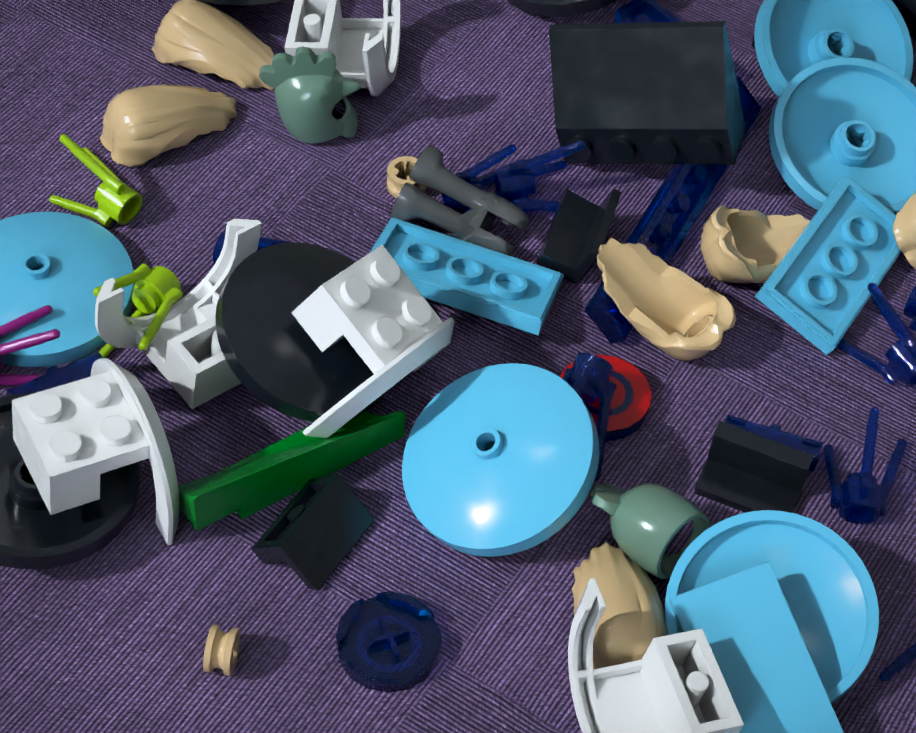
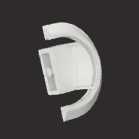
(363, 47)
(384, 323)
(187, 341)
(90, 429)
(667, 691)

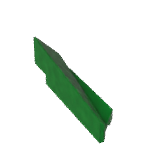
(284, 469)

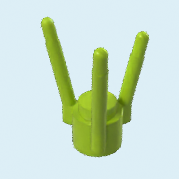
(114, 197)
(153, 292)

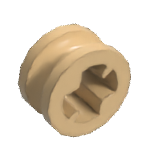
(398, 168)
(221, 650)

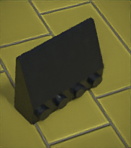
(646, 92)

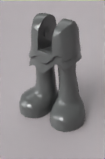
(470, 226)

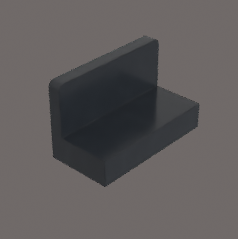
(577, 234)
(752, 471)
(315, 530)

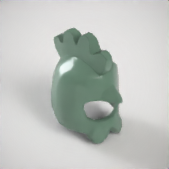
(306, 93)
(647, 520)

